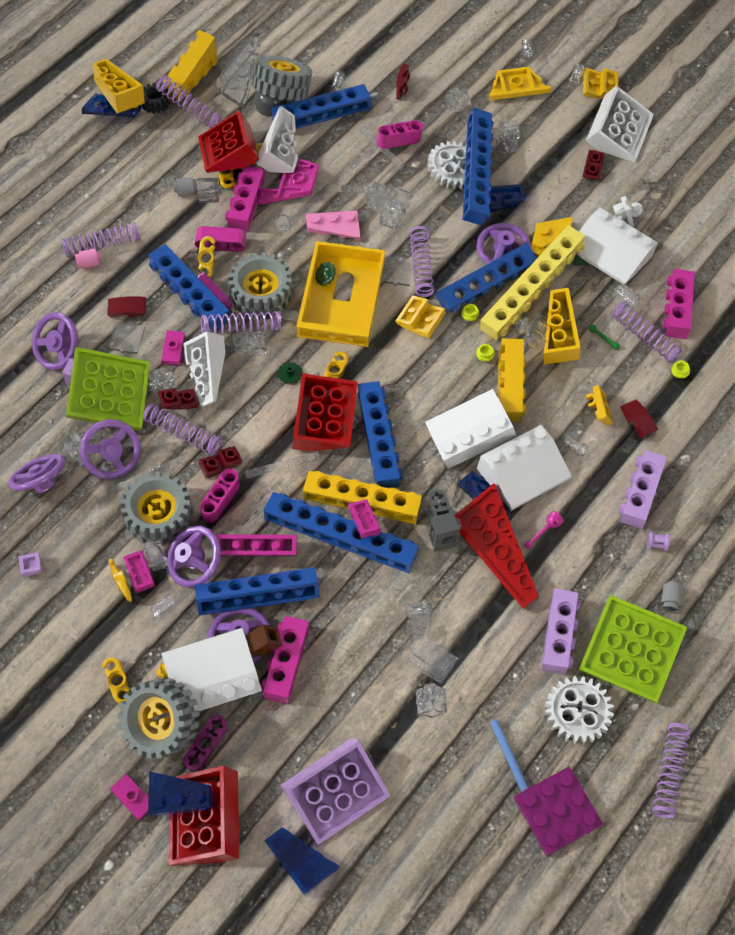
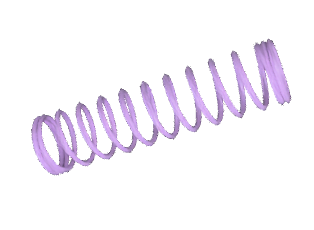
(213, 119)
(135, 237)
(414, 265)
(273, 322)
(676, 352)
(153, 415)
(674, 733)

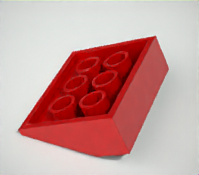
(228, 145)
(324, 413)
(208, 833)

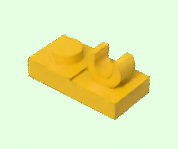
(600, 401)

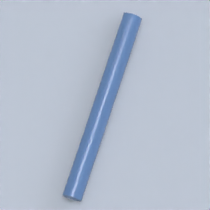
(509, 755)

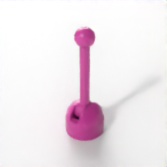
(553, 520)

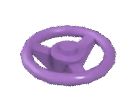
(504, 240)
(62, 340)
(110, 449)
(38, 476)
(192, 555)
(247, 626)

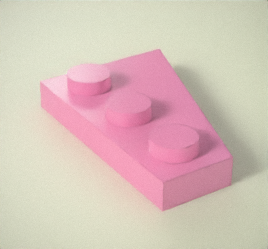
(337, 223)

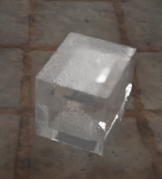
(209, 190)

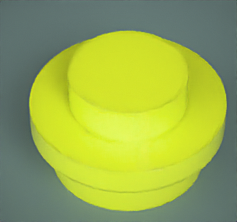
(470, 312)
(485, 353)
(680, 369)

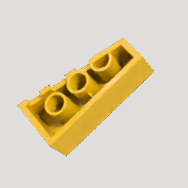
(193, 64)
(117, 86)
(561, 334)
(511, 378)

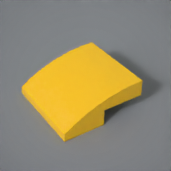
(597, 83)
(420, 316)

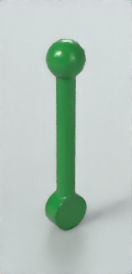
(593, 328)

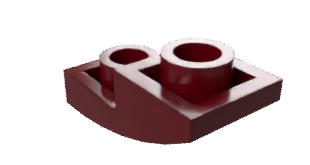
(402, 79)
(593, 164)
(126, 305)
(178, 400)
(641, 419)
(225, 459)

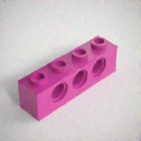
(245, 198)
(679, 303)
(258, 545)
(281, 690)

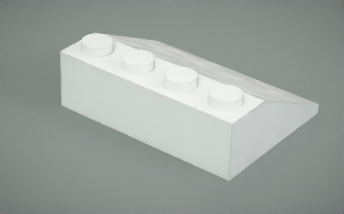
(620, 125)
(615, 246)
(470, 429)
(524, 467)
(214, 669)

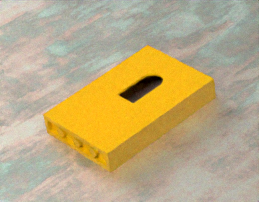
(341, 320)

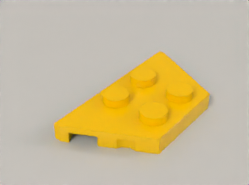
(517, 83)
(546, 233)

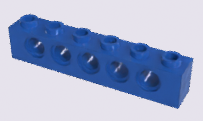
(328, 106)
(187, 286)
(447, 297)
(369, 393)
(257, 591)

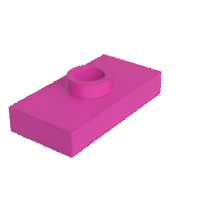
(173, 348)
(364, 518)
(138, 571)
(131, 796)

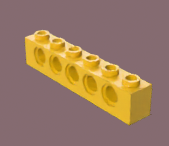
(388, 509)

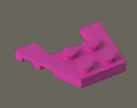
(292, 185)

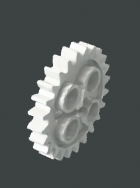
(448, 164)
(577, 727)

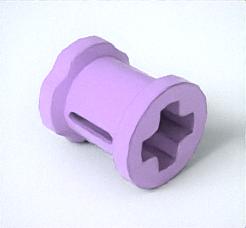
(658, 541)

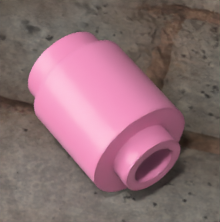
(88, 258)

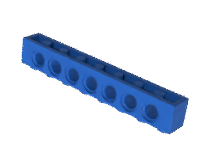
(477, 167)
(364, 547)

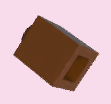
(263, 640)

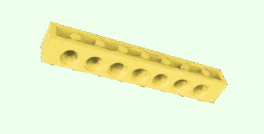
(524, 285)

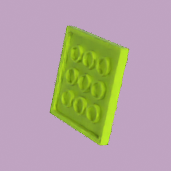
(107, 388)
(633, 649)

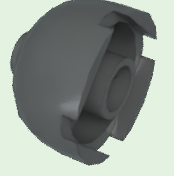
(265, 103)

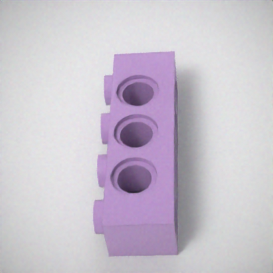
(637, 515)
(553, 661)

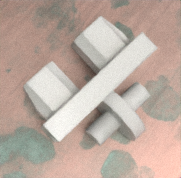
(626, 212)

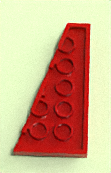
(493, 539)

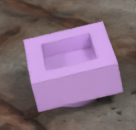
(30, 564)

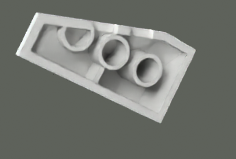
(278, 148)
(206, 358)

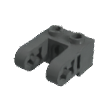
(443, 524)

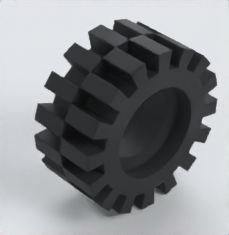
(157, 104)

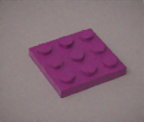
(557, 811)

